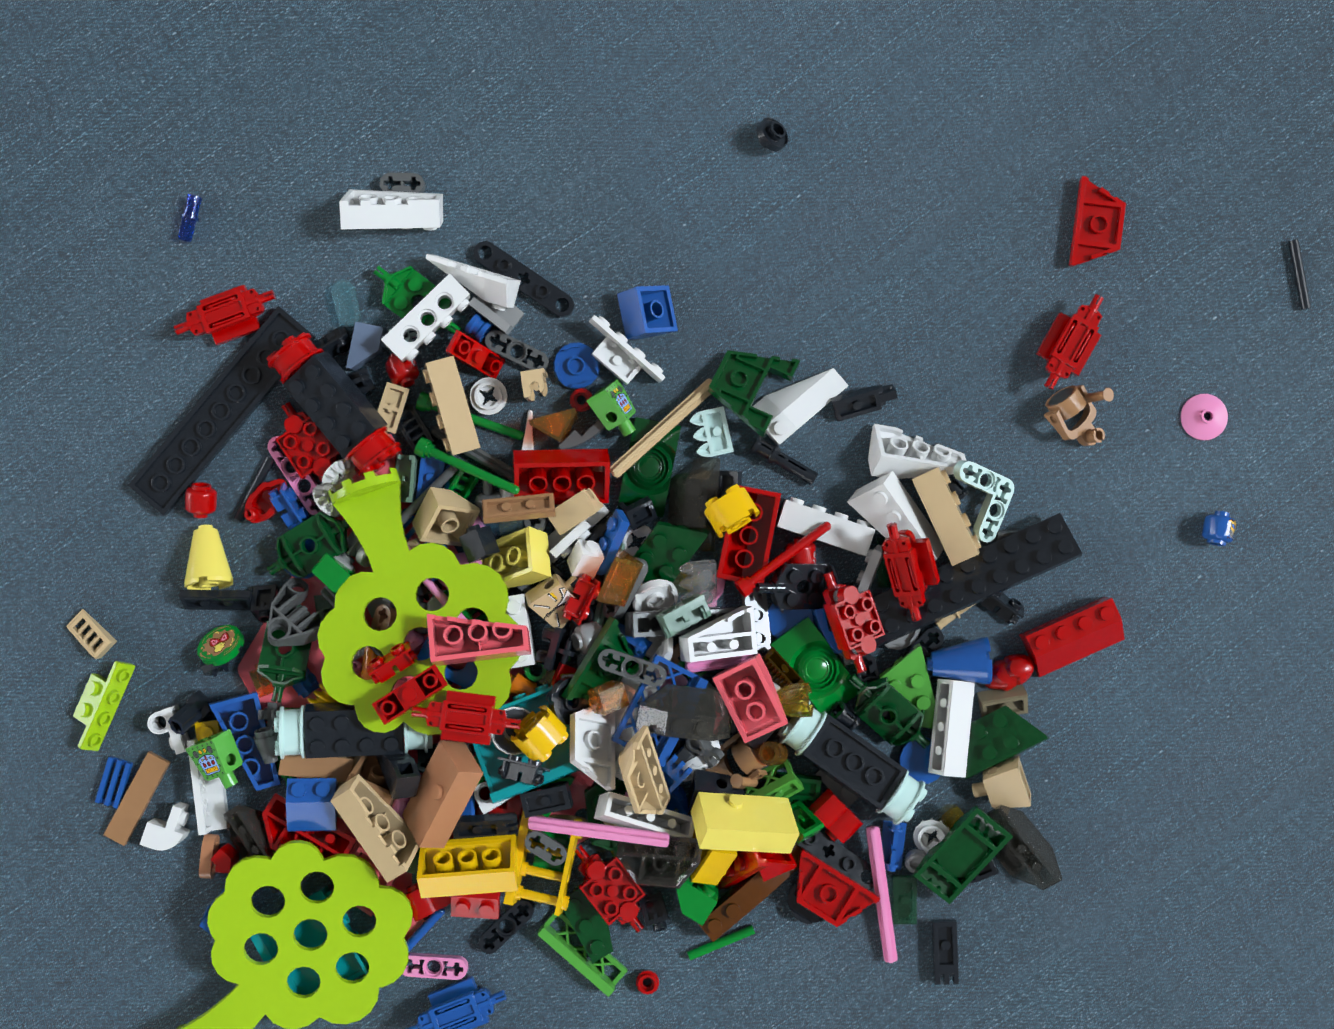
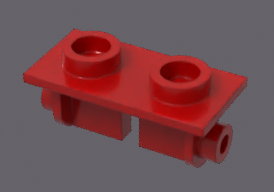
(579, 608)
(382, 666)

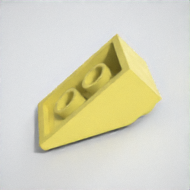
(522, 557)

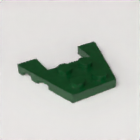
(740, 381)

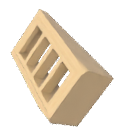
(108, 640)

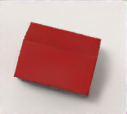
(225, 858)

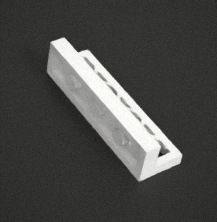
(209, 799)

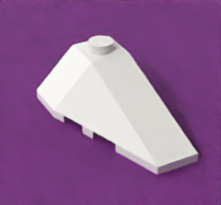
(487, 285)
(907, 456)

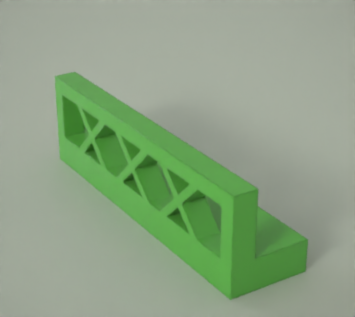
(778, 787)
(577, 959)

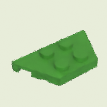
(912, 680)

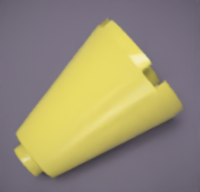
(207, 561)

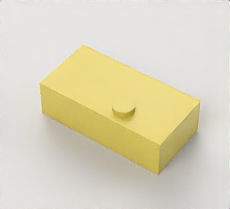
(744, 823)

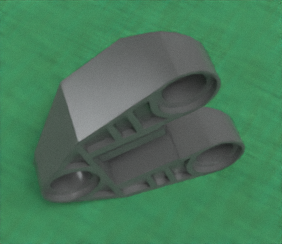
(296, 622)

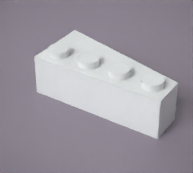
(390, 210)

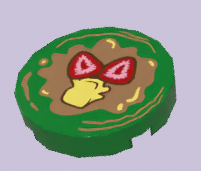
(220, 645)

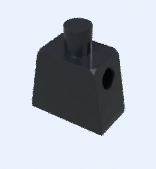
(709, 782)

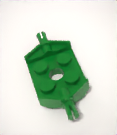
(401, 290)

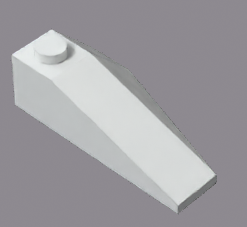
(799, 403)

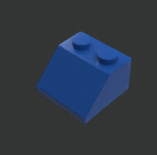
(647, 311)
(310, 804)

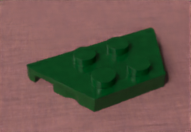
(668, 549)
(589, 672)
(999, 739)

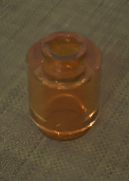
(767, 756)

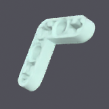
(993, 490)

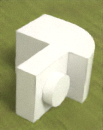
(163, 834)

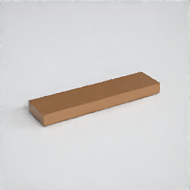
(137, 798)

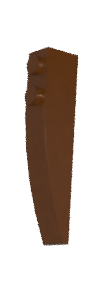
(743, 899)

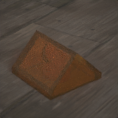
(556, 425)
(620, 579)

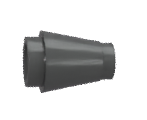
(265, 743)

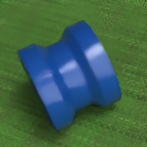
(478, 327)

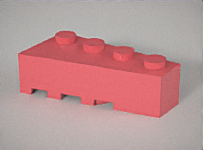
(466, 640)

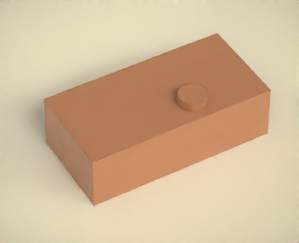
(442, 794)

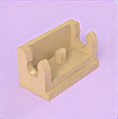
(532, 381)
(392, 405)
(575, 510)

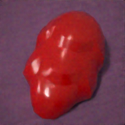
(258, 506)
(1011, 672)

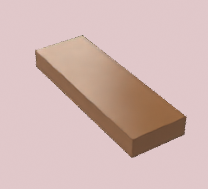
(518, 508)
(316, 767)

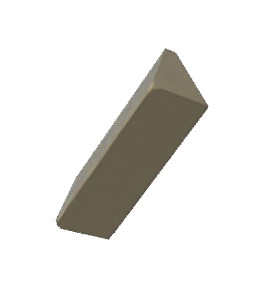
(996, 698)

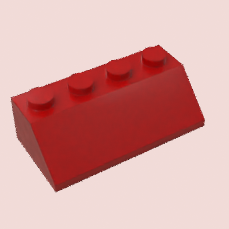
(562, 472)
(750, 546)
(1073, 635)

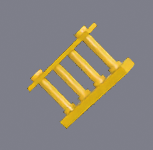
(560, 901)

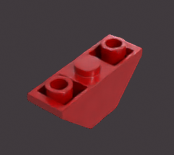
(474, 355)
(410, 694)

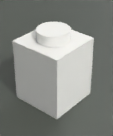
(585, 558)

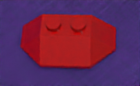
(327, 842)

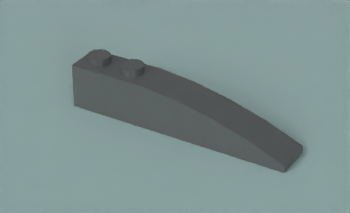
(646, 624)

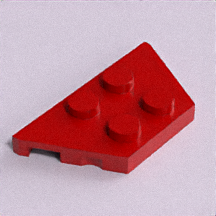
(1096, 223)
(744, 866)
(830, 891)

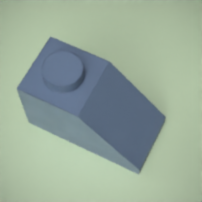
(365, 345)

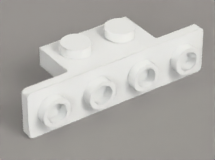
(620, 356)
(562, 544)

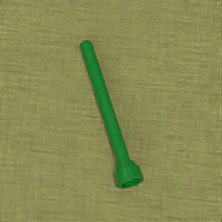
(424, 403)
(425, 448)

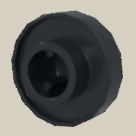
(772, 134)

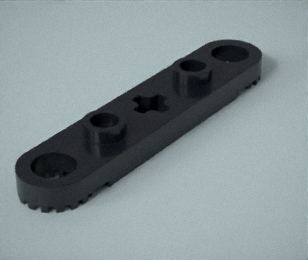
(538, 289)
(841, 858)

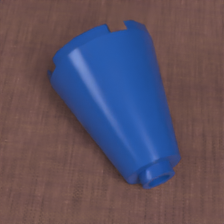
(963, 662)

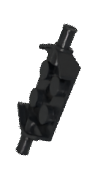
(785, 582)

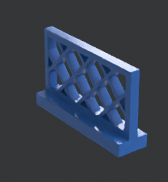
(663, 745)

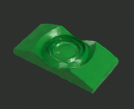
(816, 664)

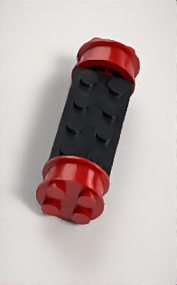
(334, 403)

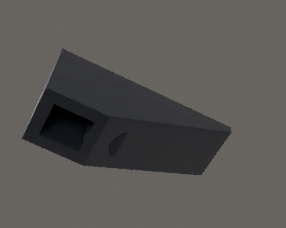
(400, 774)

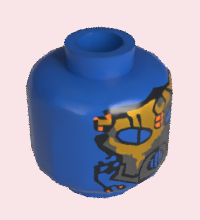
(1219, 528)

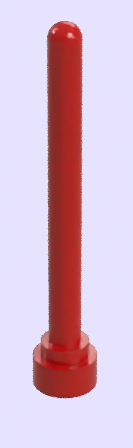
(747, 584)

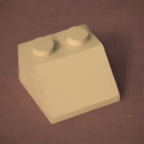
(444, 517)

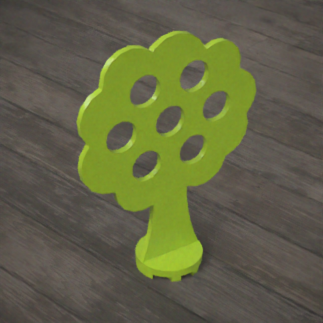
(375, 516)
(264, 985)

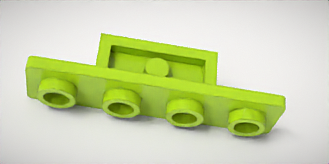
(100, 703)

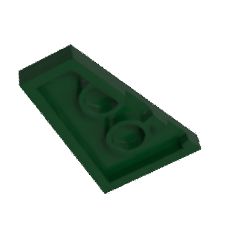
(589, 926)

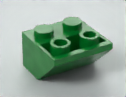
(697, 900)

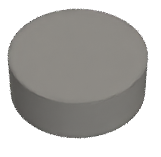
(913, 859)

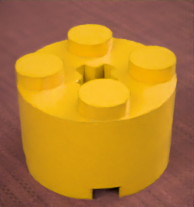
(730, 510)
(539, 734)

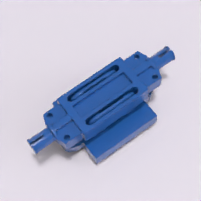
(459, 1006)

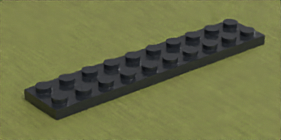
(215, 416)
(982, 576)

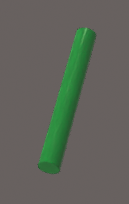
(721, 942)

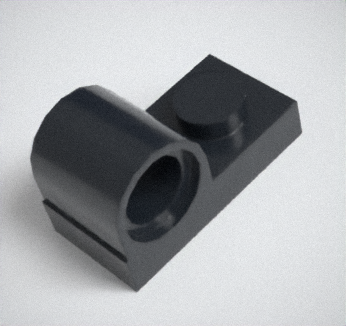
(547, 800)

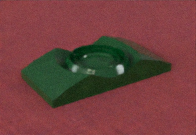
(653, 471)
(962, 854)

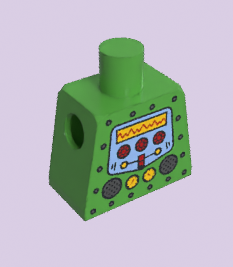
(613, 407)
(217, 757)

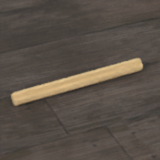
(660, 430)

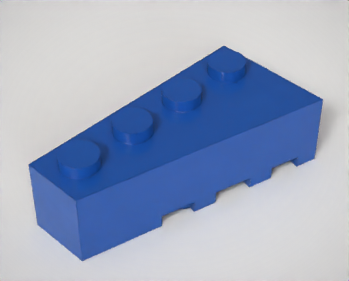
(241, 717)

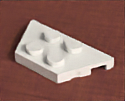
(592, 746)

